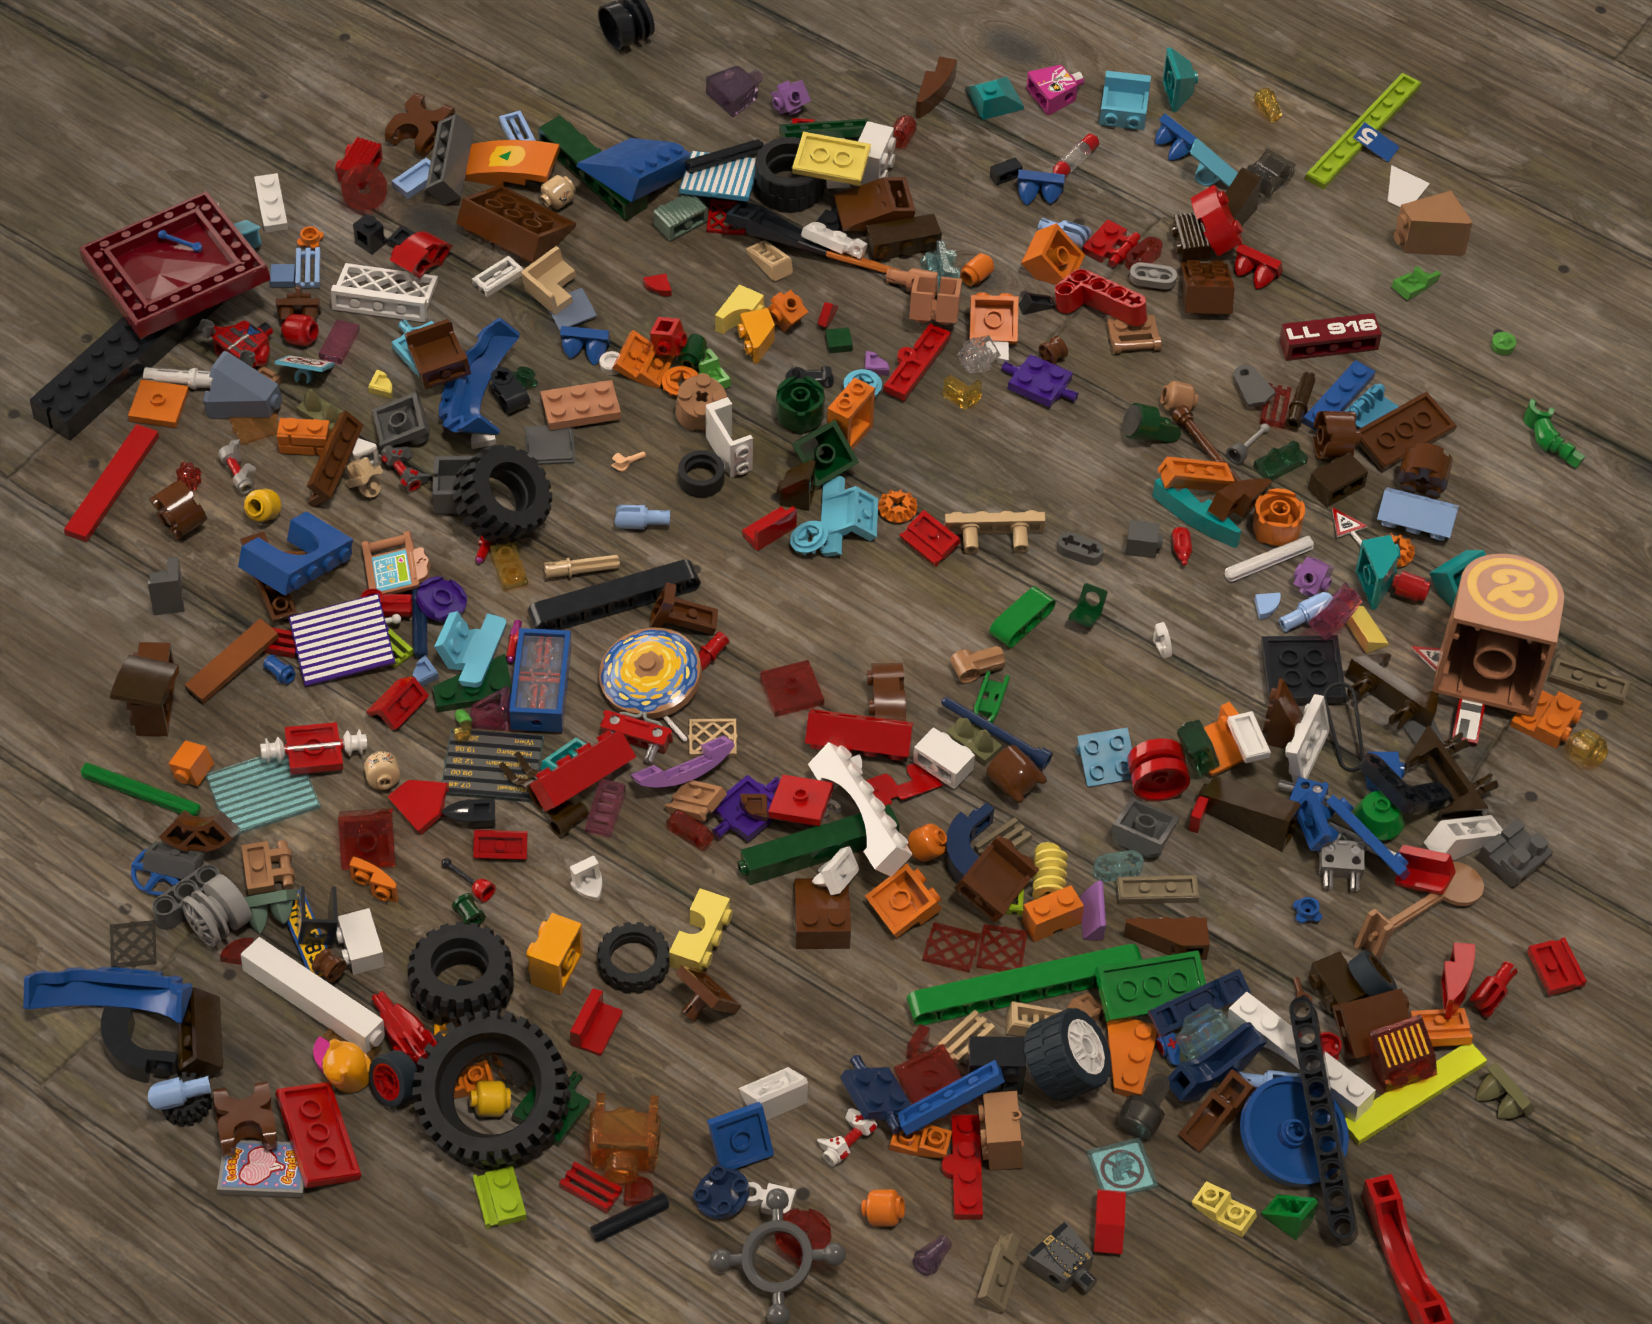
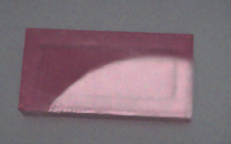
(339, 341)

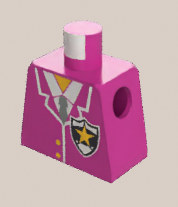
(1053, 87)

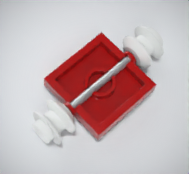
(313, 748)

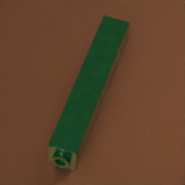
(804, 848)

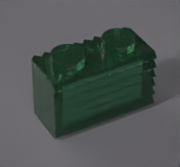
(1198, 747)

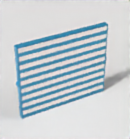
(726, 181)

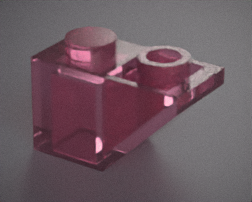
(1335, 611)

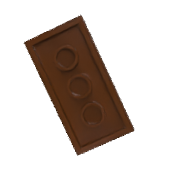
(1409, 424)

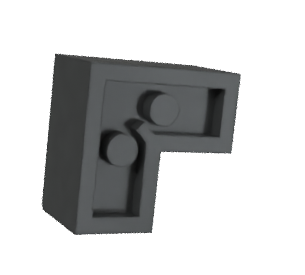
(167, 589)

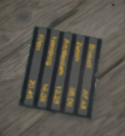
(474, 770)

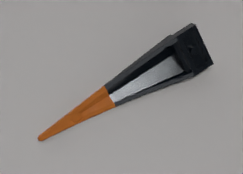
(770, 227)

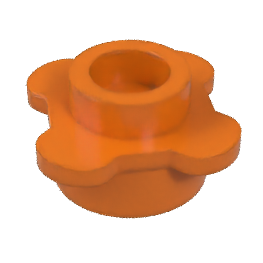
(310, 237)

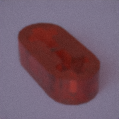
(1140, 251)
(690, 830)

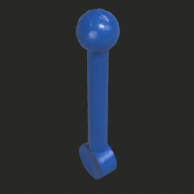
(197, 247)

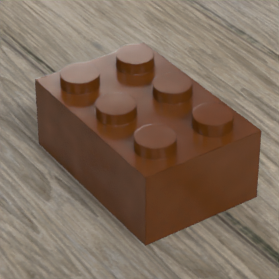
(146, 719)

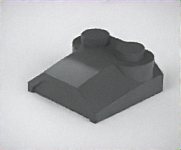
(401, 421)
(1143, 828)

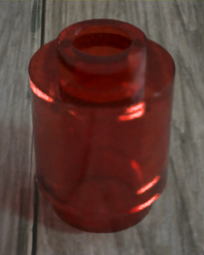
(904, 130)

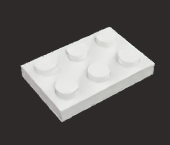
(1308, 739)

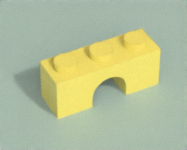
(710, 914)

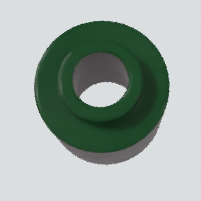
(693, 351)

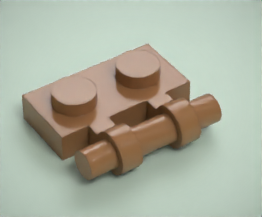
(258, 866)

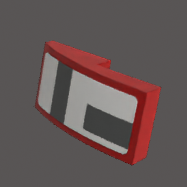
(1468, 720)

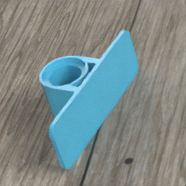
(1211, 166)
(250, 232)

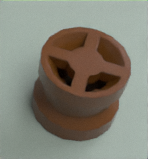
(1053, 350)
(329, 965)

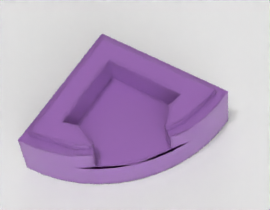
(876, 364)

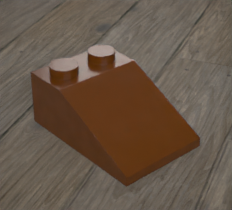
(821, 918)

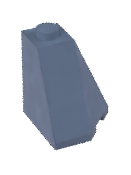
(239, 390)

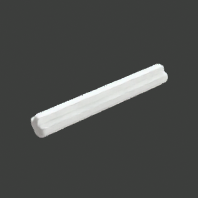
(1269, 558)

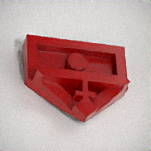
(420, 802)

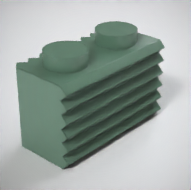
(680, 216)

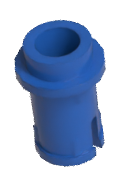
(283, 672)

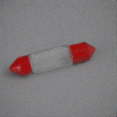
(1076, 155)

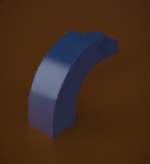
(960, 834)

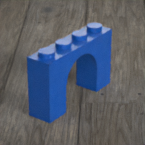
(289, 572)

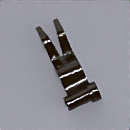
(563, 815)

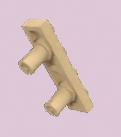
(995, 523)

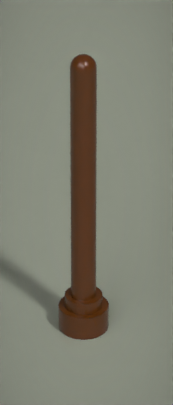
(1183, 417)

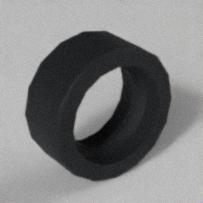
(696, 459)

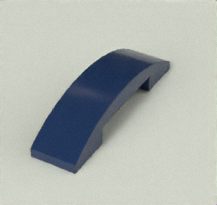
(1216, 993)

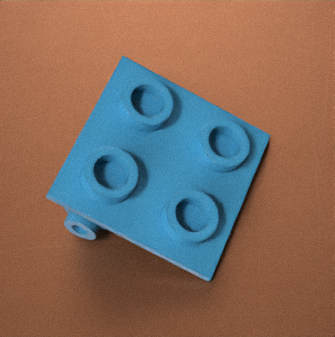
(1371, 405)
(1105, 756)

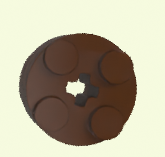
(1335, 434)
(1425, 470)
(178, 509)

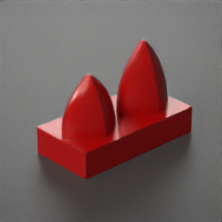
(1265, 265)

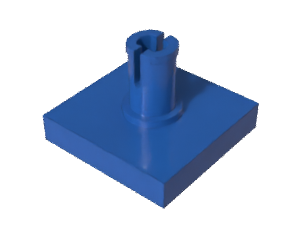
(740, 1136)

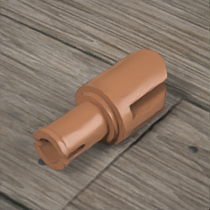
(907, 278)

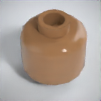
(1177, 395)

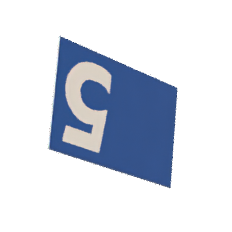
(1376, 142)

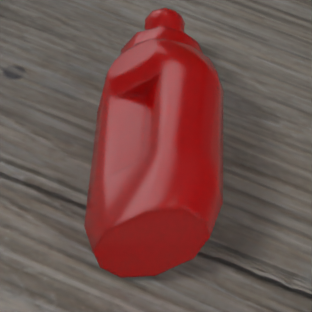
(1182, 544)

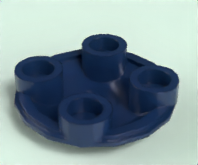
(722, 1192)

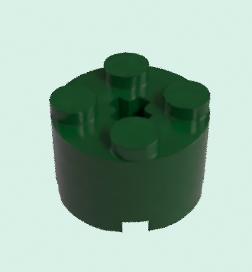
(800, 404)

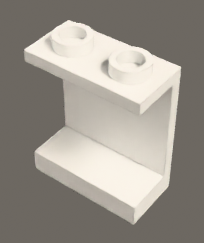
(735, 454)

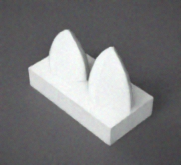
(837, 871)

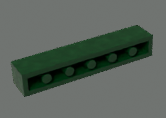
(575, 148)

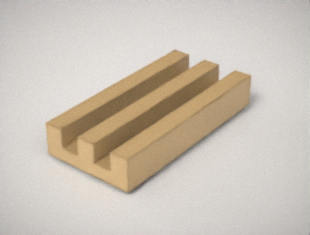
(980, 1022)

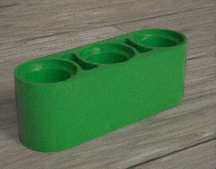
(1022, 617)

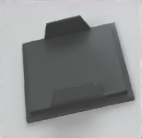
(550, 446)

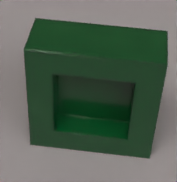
(839, 340)

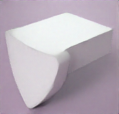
(587, 879)

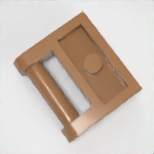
(1129, 337)

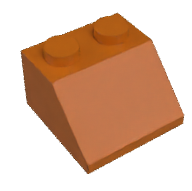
(1052, 255)

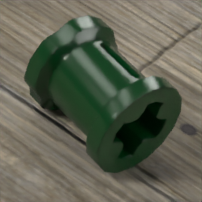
(468, 910)

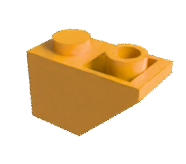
(758, 332)

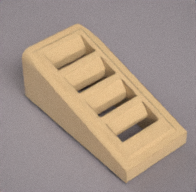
(772, 262)
(1025, 1011)

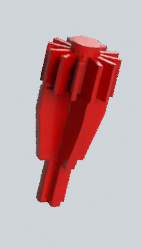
(403, 1028)

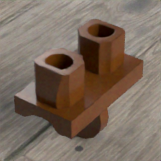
(298, 303)

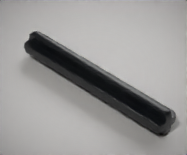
(723, 156)

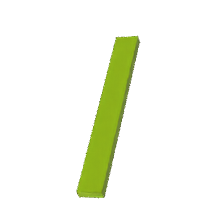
(1376, 116)

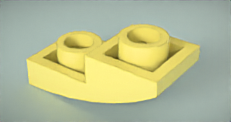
(1224, 1211)

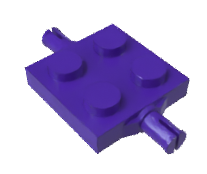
(1040, 381)
(732, 813)

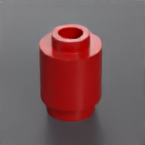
(1411, 586)

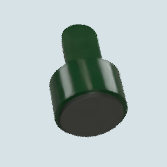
(1145, 424)

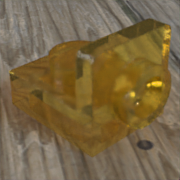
(960, 393)

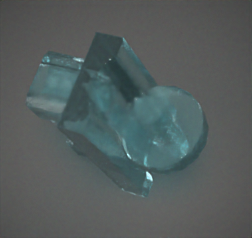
(941, 262)

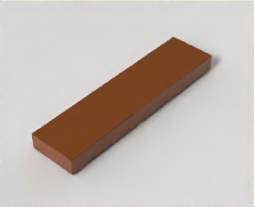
(231, 661)

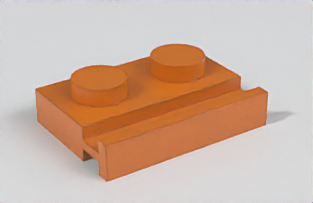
(1446, 1031)

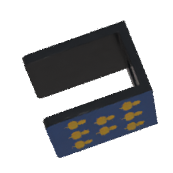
(305, 925)

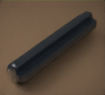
(629, 1217)

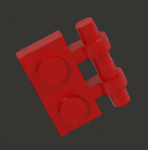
(1106, 239)

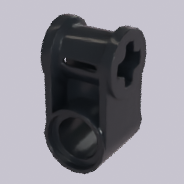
(508, 390)

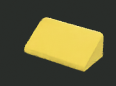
(1366, 630)

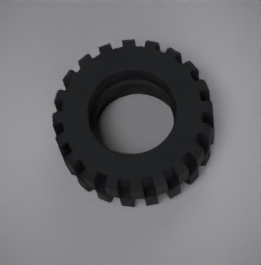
(523, 479)
(458, 946)

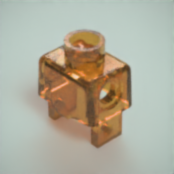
(624, 1140)

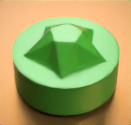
(1503, 343)

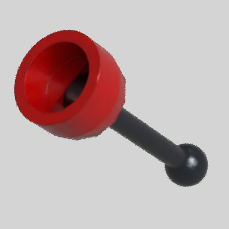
(481, 888)

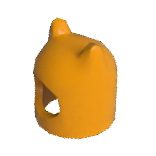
(346, 1066)

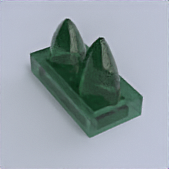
(1281, 461)

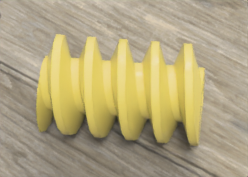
(1051, 871)

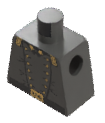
(1062, 1260)

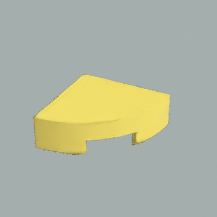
(381, 385)

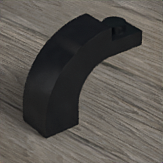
(125, 1055)

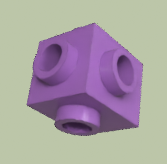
(790, 97)
(1321, 573)

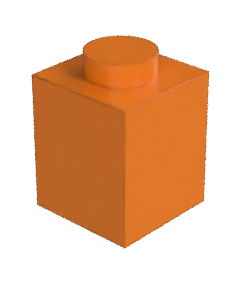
(191, 763)

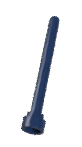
(1039, 756)

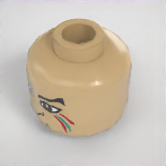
(557, 192)
(382, 770)

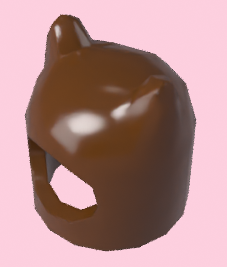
(1014, 773)

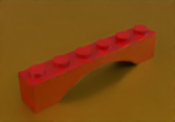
(1390, 1224)

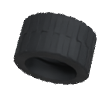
(780, 192)

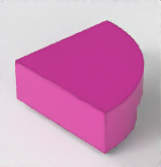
(319, 1050)

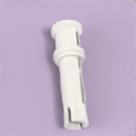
(191, 378)

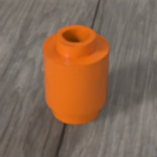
(977, 269)

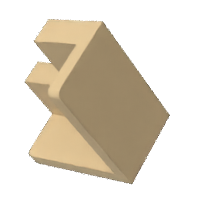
(546, 278)

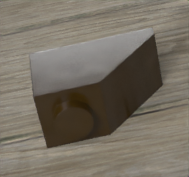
(798, 486)

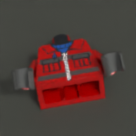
(240, 340)

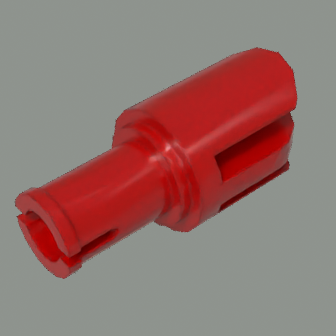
(1493, 989)

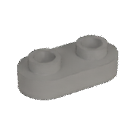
(1153, 275)

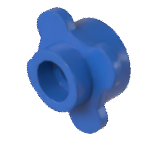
(1309, 904)

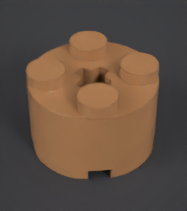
(693, 398)

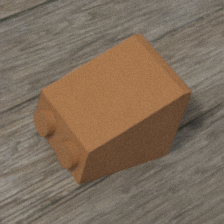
(1433, 226)

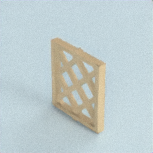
(709, 723)

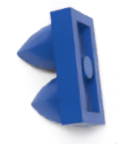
(1172, 130)
(1031, 181)
(594, 339)
(1314, 822)

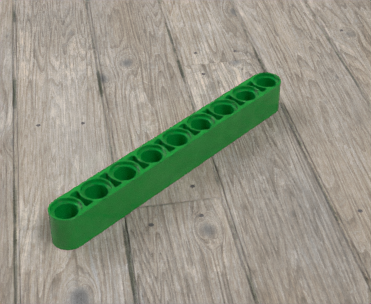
(1014, 985)

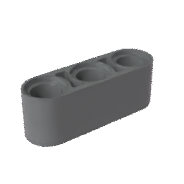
(170, 899)

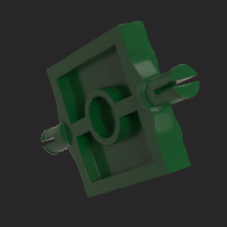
(577, 1107)

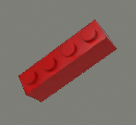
(859, 733)
(582, 770)

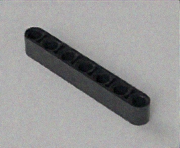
(612, 596)

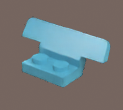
(847, 512)
(468, 648)

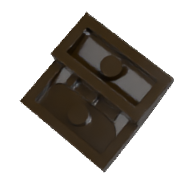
(144, 681)

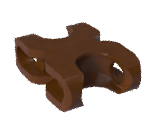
(417, 124)
(245, 1118)

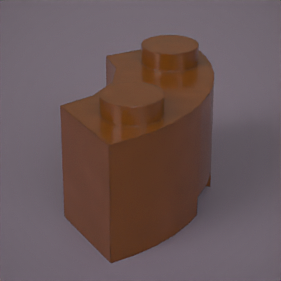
(887, 691)
(200, 833)

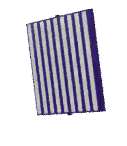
(342, 640)

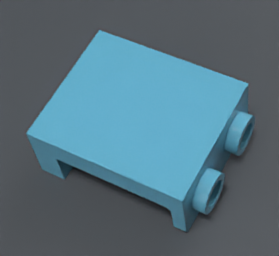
(1125, 100)

